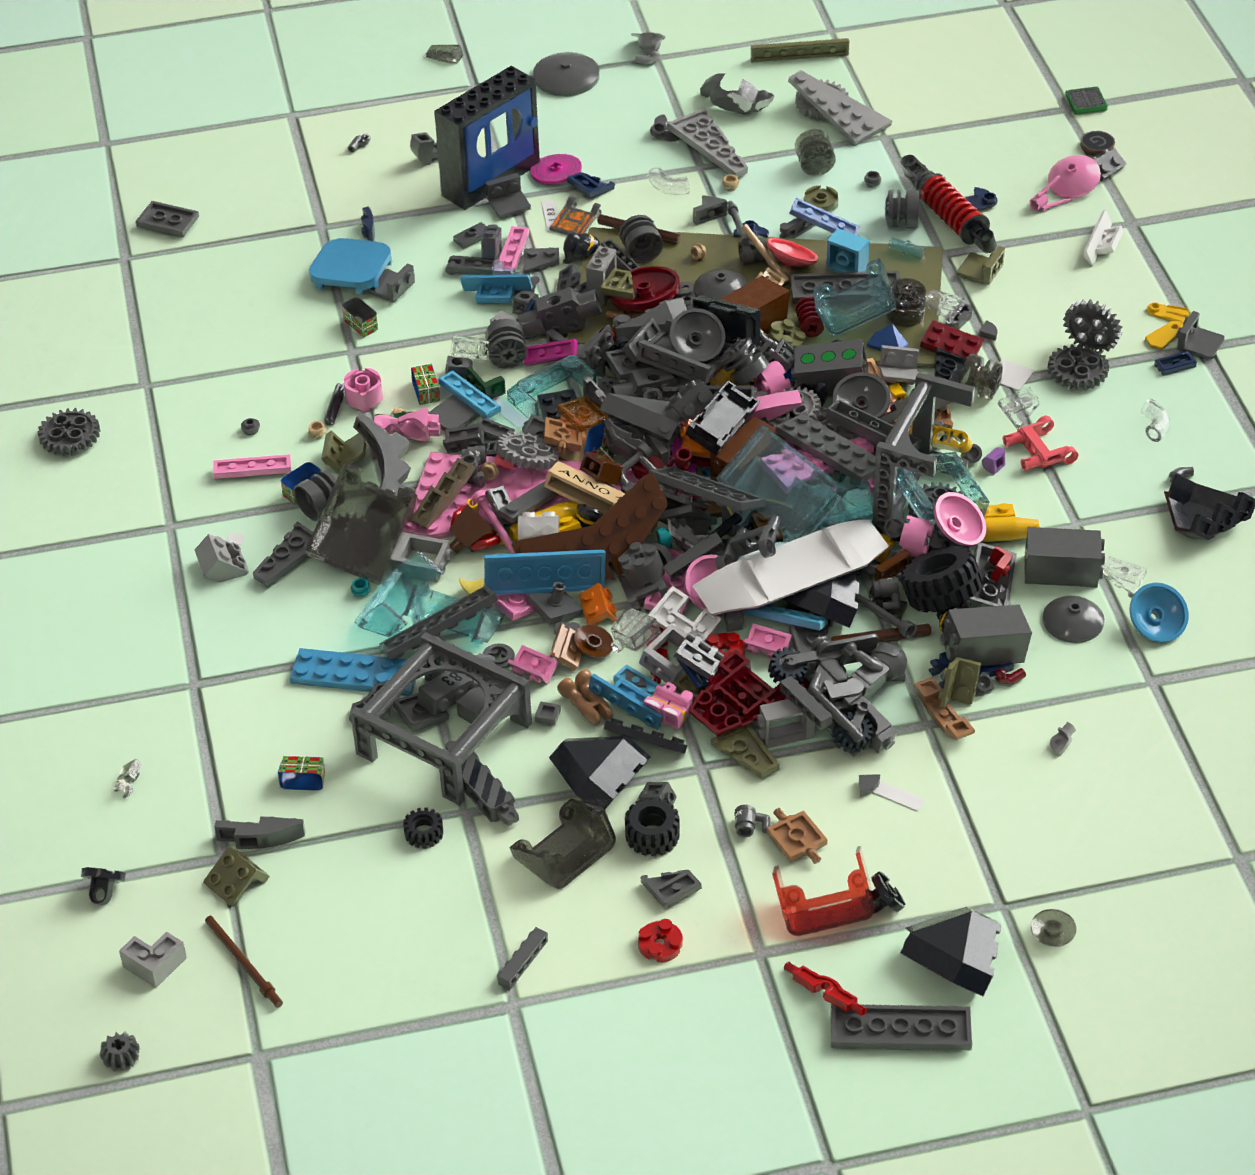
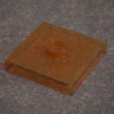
(582, 413)

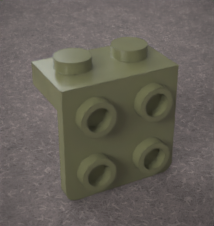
(338, 452)

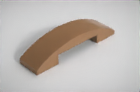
(946, 717)

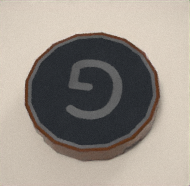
(1097, 142)

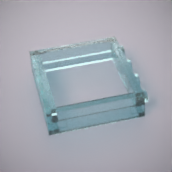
(945, 462)

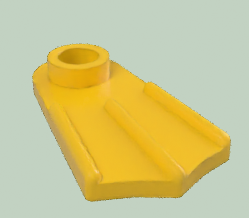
(1167, 312)
(1164, 335)

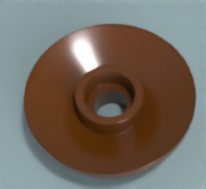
(593, 641)

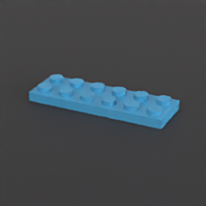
(539, 571)
(344, 670)

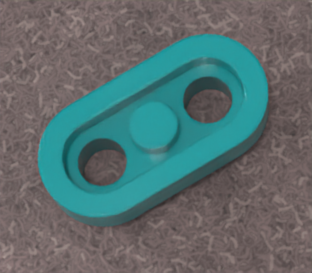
(664, 538)

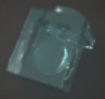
(497, 269)

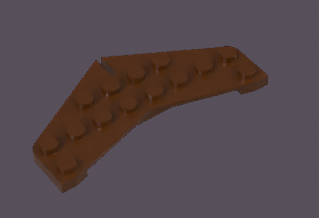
(614, 531)

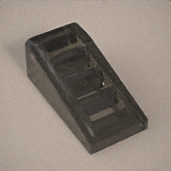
(445, 53)

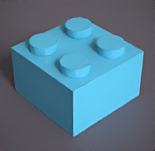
(847, 252)

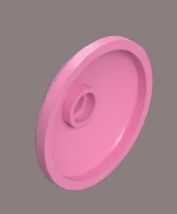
(1077, 176)
(959, 519)
(697, 571)

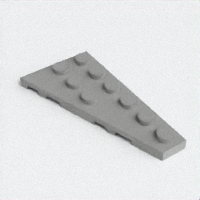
(843, 112)
(708, 139)

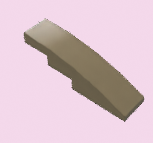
(444, 493)

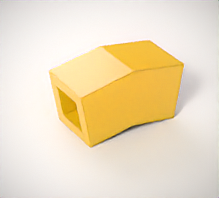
(897, 391)

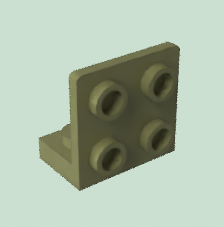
(981, 267)
(960, 681)
(233, 875)

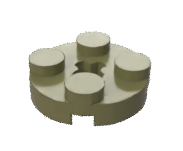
(823, 198)
(787, 331)

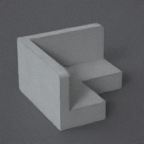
(153, 962)

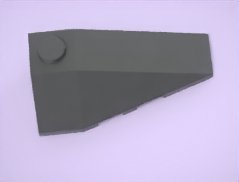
(665, 310)
(644, 414)

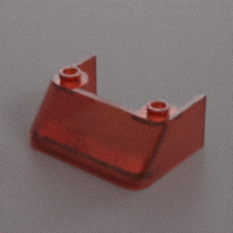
(829, 910)

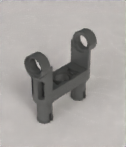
(739, 545)

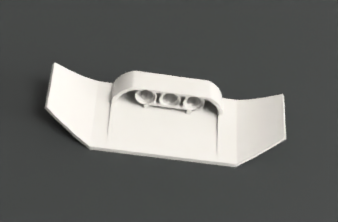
(792, 568)

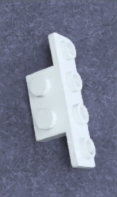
(1103, 238)

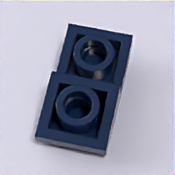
(368, 224)

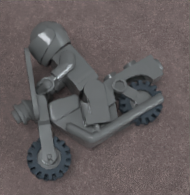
(843, 695)

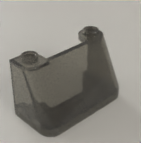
(571, 847)

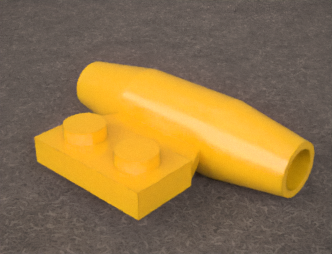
(567, 518)
(1004, 526)

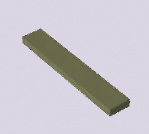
(799, 50)

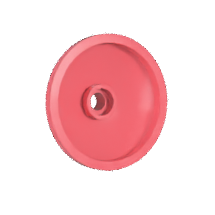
(791, 253)

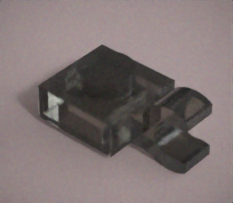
(128, 774)

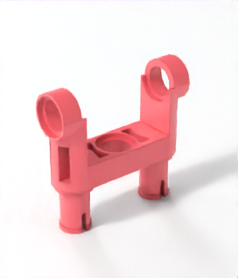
(1041, 455)

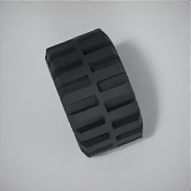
(652, 813)

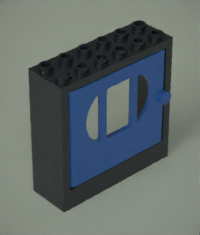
(459, 126)

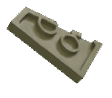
(747, 750)

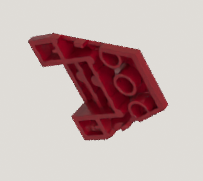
(733, 696)

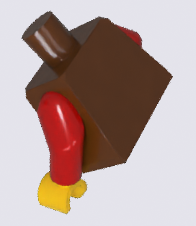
(472, 530)

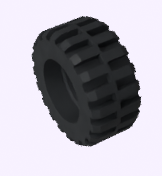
(941, 579)

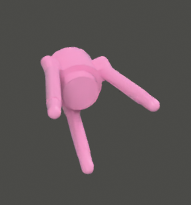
(1040, 200)

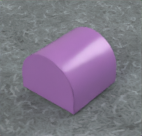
(994, 460)

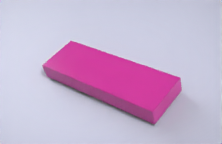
(550, 352)

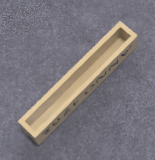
(583, 488)

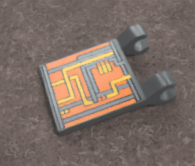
(573, 219)

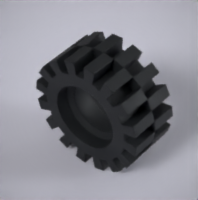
(423, 837)

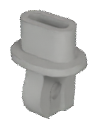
(1063, 738)

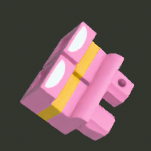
(670, 704)

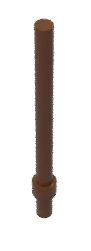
(265, 988)

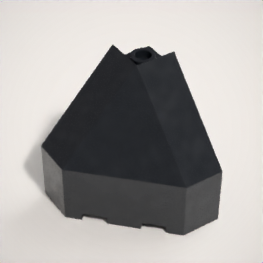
(1204, 511)
(831, 599)
(598, 766)
(956, 947)

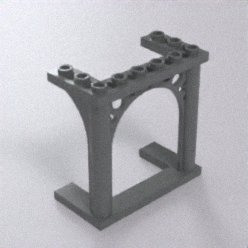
(899, 451)
(431, 661)

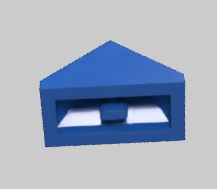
(887, 336)

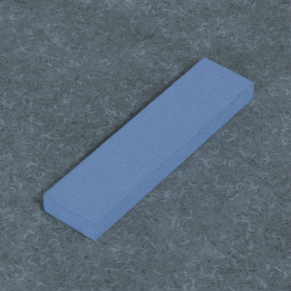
(821, 217)

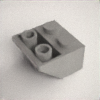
(220, 559)

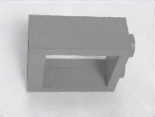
(599, 269)
(424, 544)
(652, 660)
(785, 733)

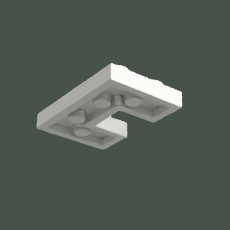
(668, 613)

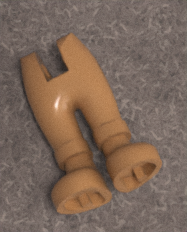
(568, 689)

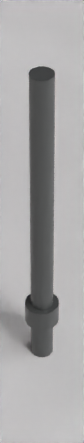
(733, 211)

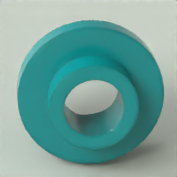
(360, 587)

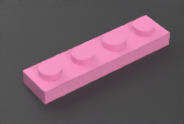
(514, 246)
(252, 466)

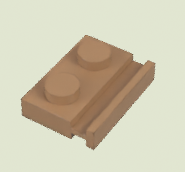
(565, 648)

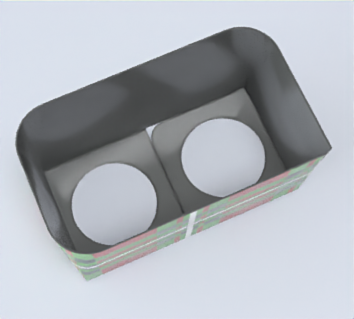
(358, 308)

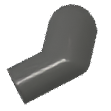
(358, 141)
(1183, 471)

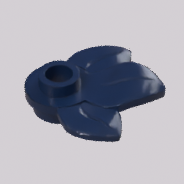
(982, 198)
(756, 229)

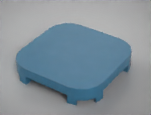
(350, 264)

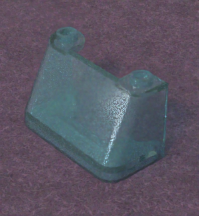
(856, 303)

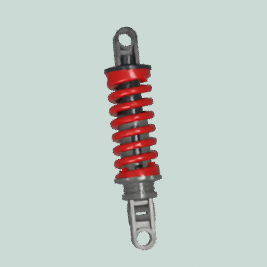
(950, 205)

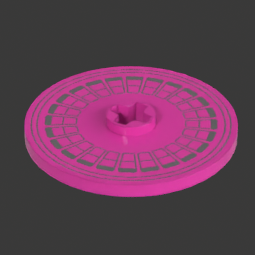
(555, 168)

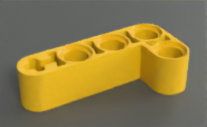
(950, 443)

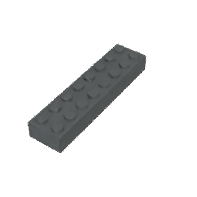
(862, 423)

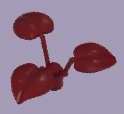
(682, 460)

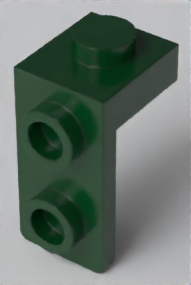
(491, 388)

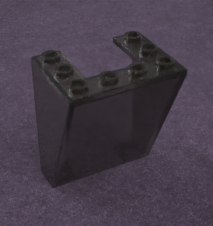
(361, 525)

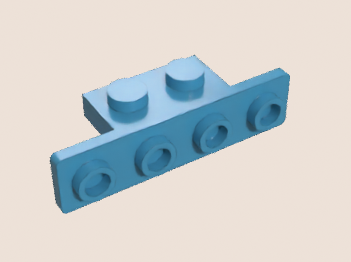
(495, 287)
(627, 698)

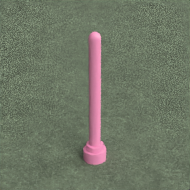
(480, 498)

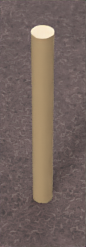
(763, 251)

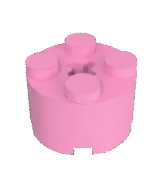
(772, 379)
(363, 389)
(915, 536)

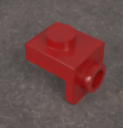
(1002, 560)

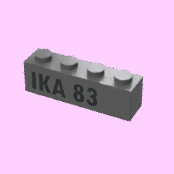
(445, 690)

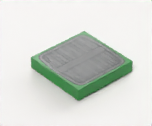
(1086, 100)

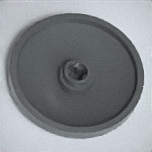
(566, 74)

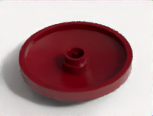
(650, 288)

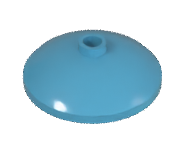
(1166, 605)

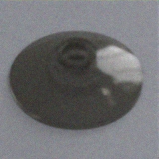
(1053, 927)

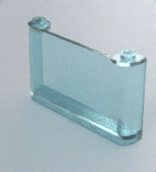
(786, 479)

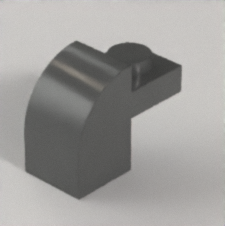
(423, 147)

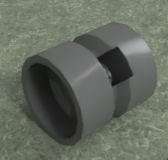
(749, 252)

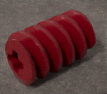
(808, 317)

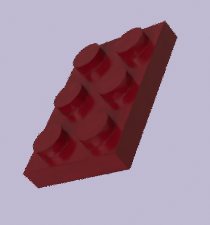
(950, 340)

